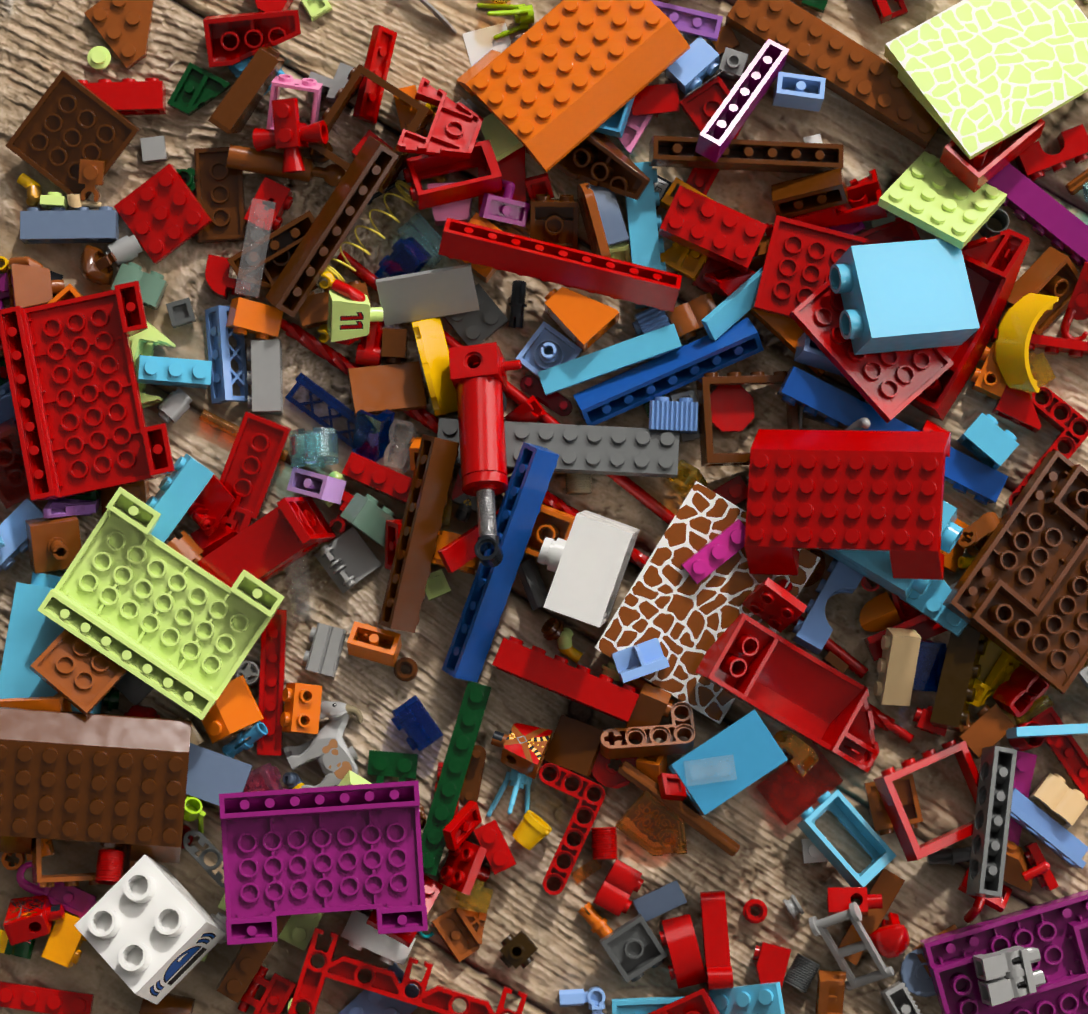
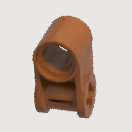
(979, 533)

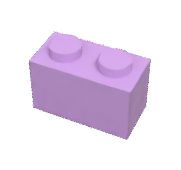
(316, 485)

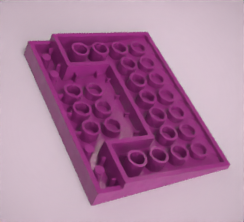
(1053, 927)

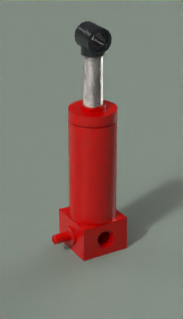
(480, 379)

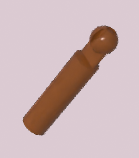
(271, 164)

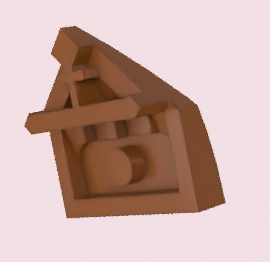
(460, 931)

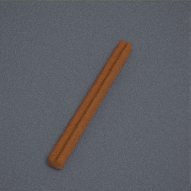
(686, 813)

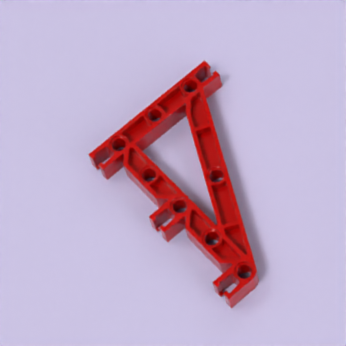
(385, 983)

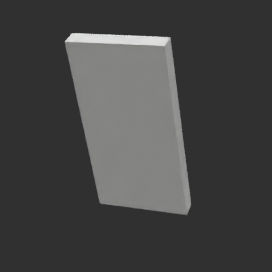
(427, 294)

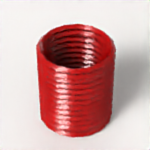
(1021, 744)
(604, 843)
(109, 866)

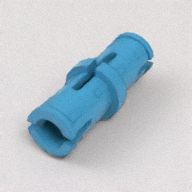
(255, 733)

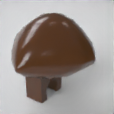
(96, 265)

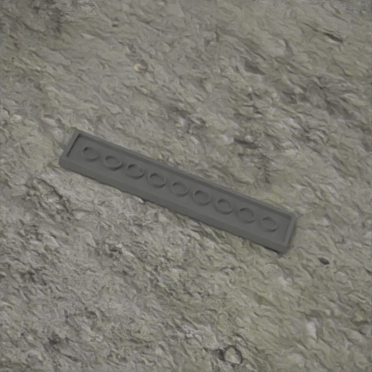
(588, 447)

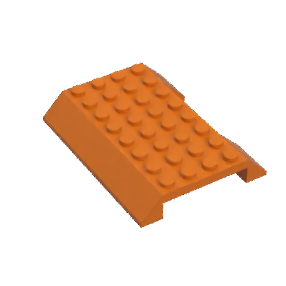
(574, 71)

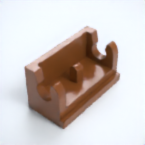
(830, 992)

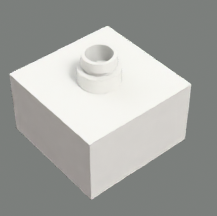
(588, 567)

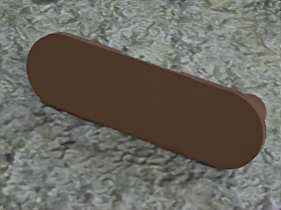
(474, 774)

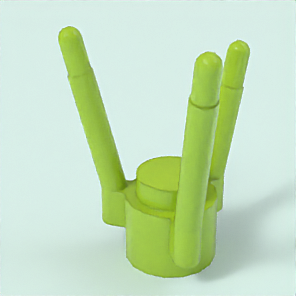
(522, 14)
(194, 811)

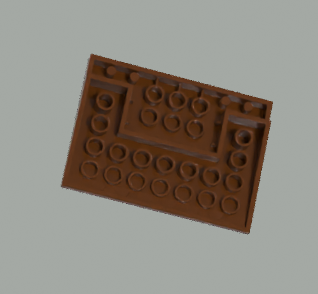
(1033, 576)

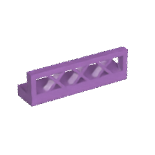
(692, 21)

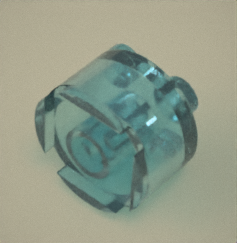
(314, 447)

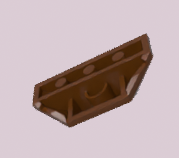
(280, 248)

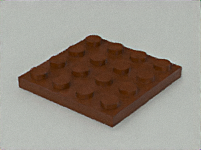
(68, 127)

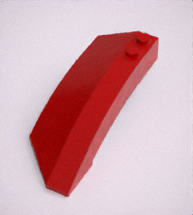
(991, 272)
(793, 690)

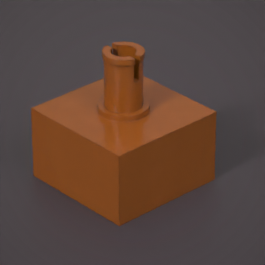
(52, 542)

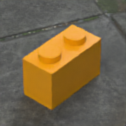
(64, 942)

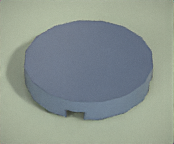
(916, 976)

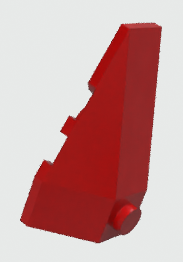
(239, 36)

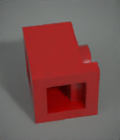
(922, 719)

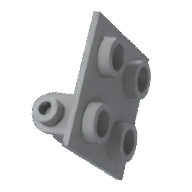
(347, 559)

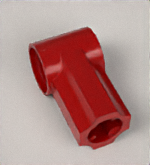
(370, 348)

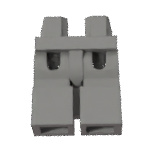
(1004, 970)

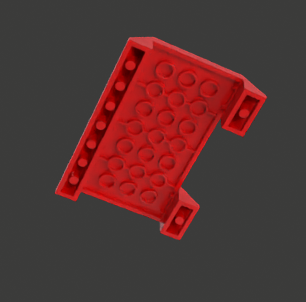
(81, 394)
(846, 496)

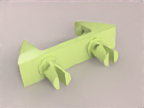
(143, 344)

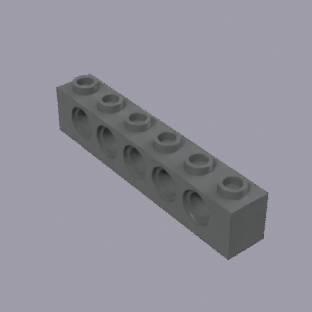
(991, 822)

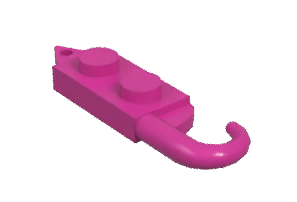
(71, 897)

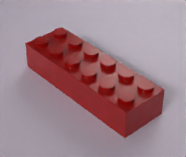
(567, 681)

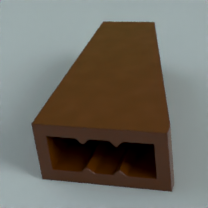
(247, 91)

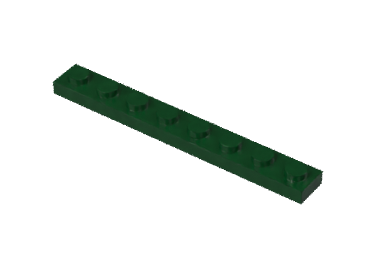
(453, 774)

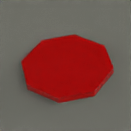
(731, 408)

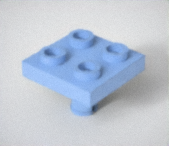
(547, 349)

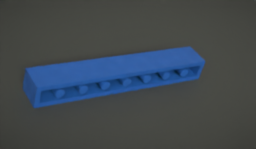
(667, 373)

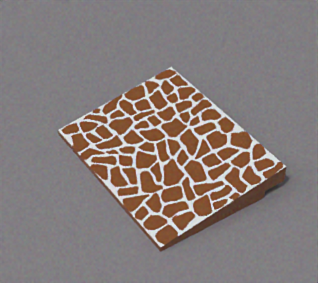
(691, 615)

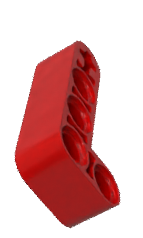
(716, 940)

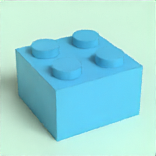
(988, 441)

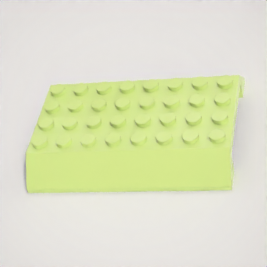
(159, 608)

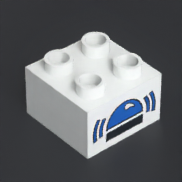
(150, 930)

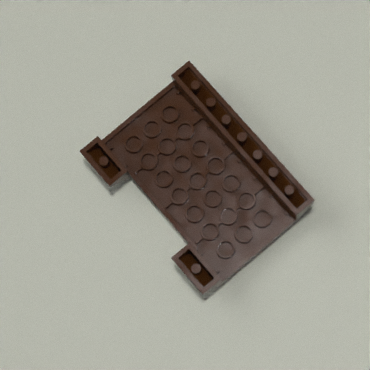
(93, 780)

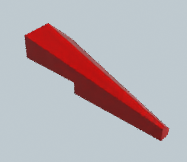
(861, 206)

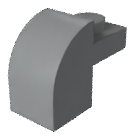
(332, 86)

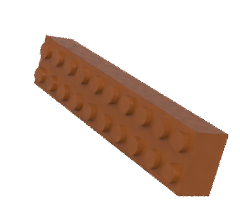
(845, 64)

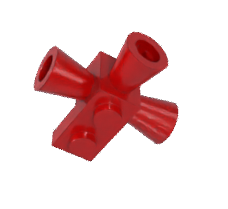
(289, 134)

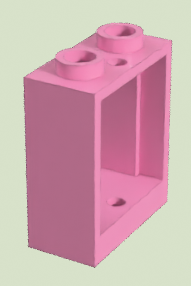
(305, 84)

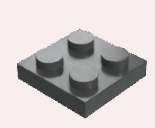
(478, 325)

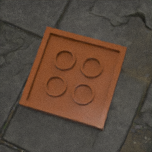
(77, 671)

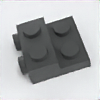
(634, 949)

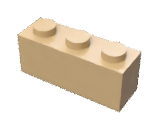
(897, 666)

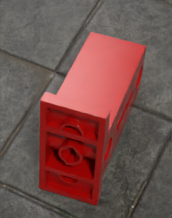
(271, 542)

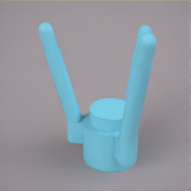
(517, 781)

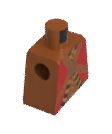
(523, 747)

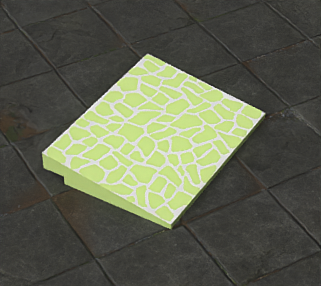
(994, 66)

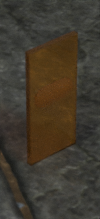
(586, 870)

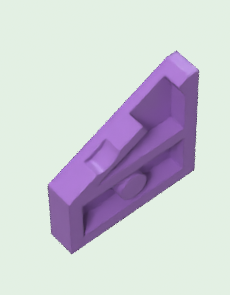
(69, 507)

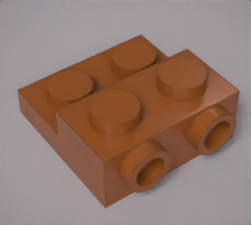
(908, 796)

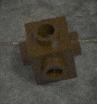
(522, 941)

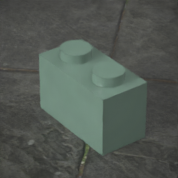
(368, 517)

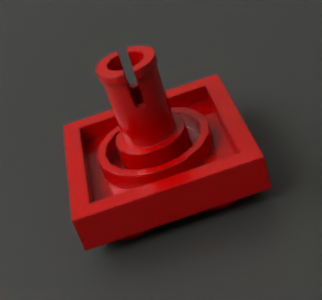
(775, 604)
(464, 867)

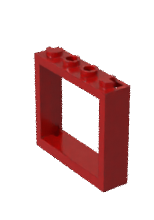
(896, 812)

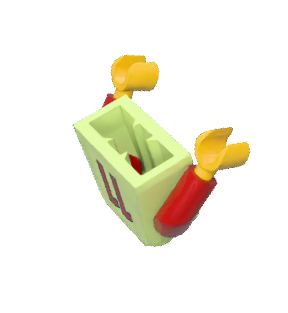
(347, 312)

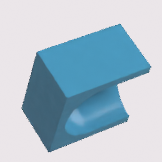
(753, 753)

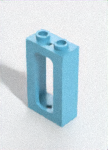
(857, 827)

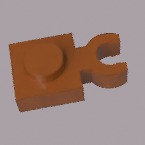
(91, 174)

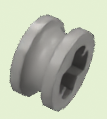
(793, 906)

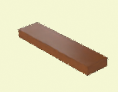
(887, 885)

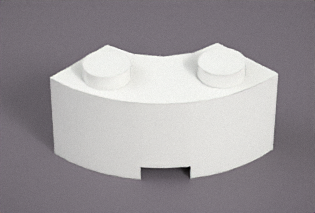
(364, 936)

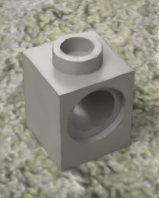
(732, 64)

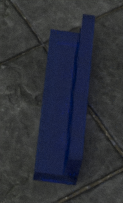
(327, 399)

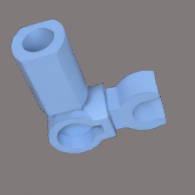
(577, 997)

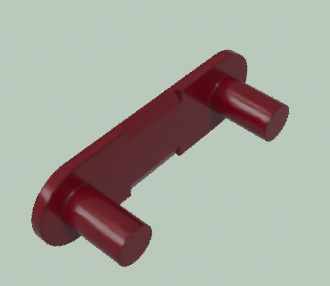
(553, 401)

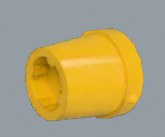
(531, 830)

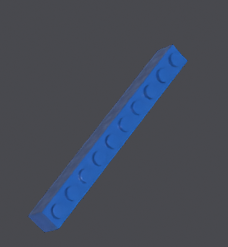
(843, 410)
(492, 585)

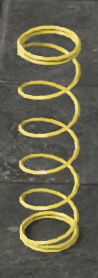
(407, 198)

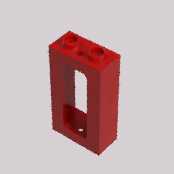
(430, 166)

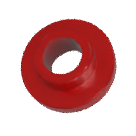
(762, 911)

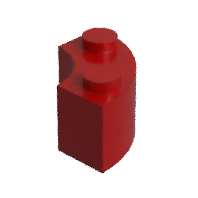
(683, 951)

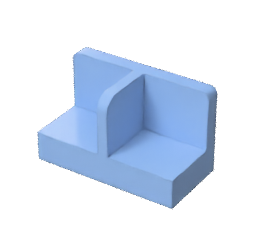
(639, 660)

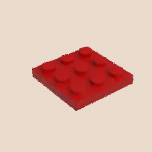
(163, 213)

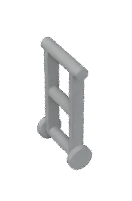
(819, 927)

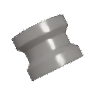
(251, 670)

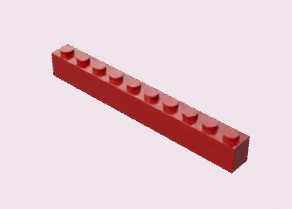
(560, 265)

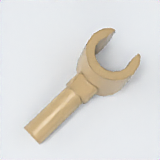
(75, 201)

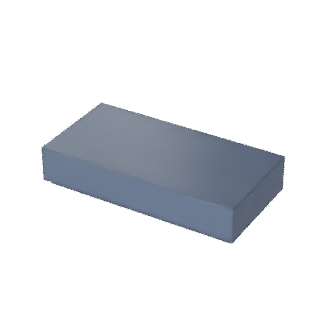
(660, 901)

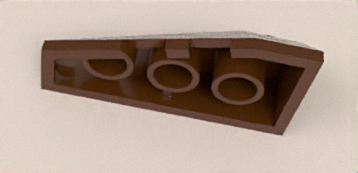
(604, 165)

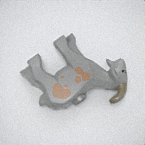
(328, 745)

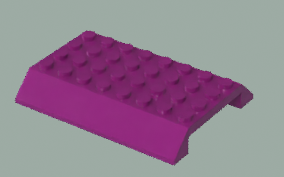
(322, 856)

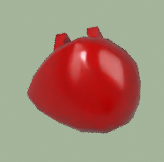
(891, 938)

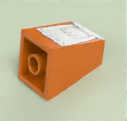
(580, 316)

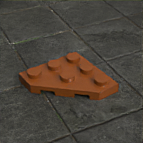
(124, 27)

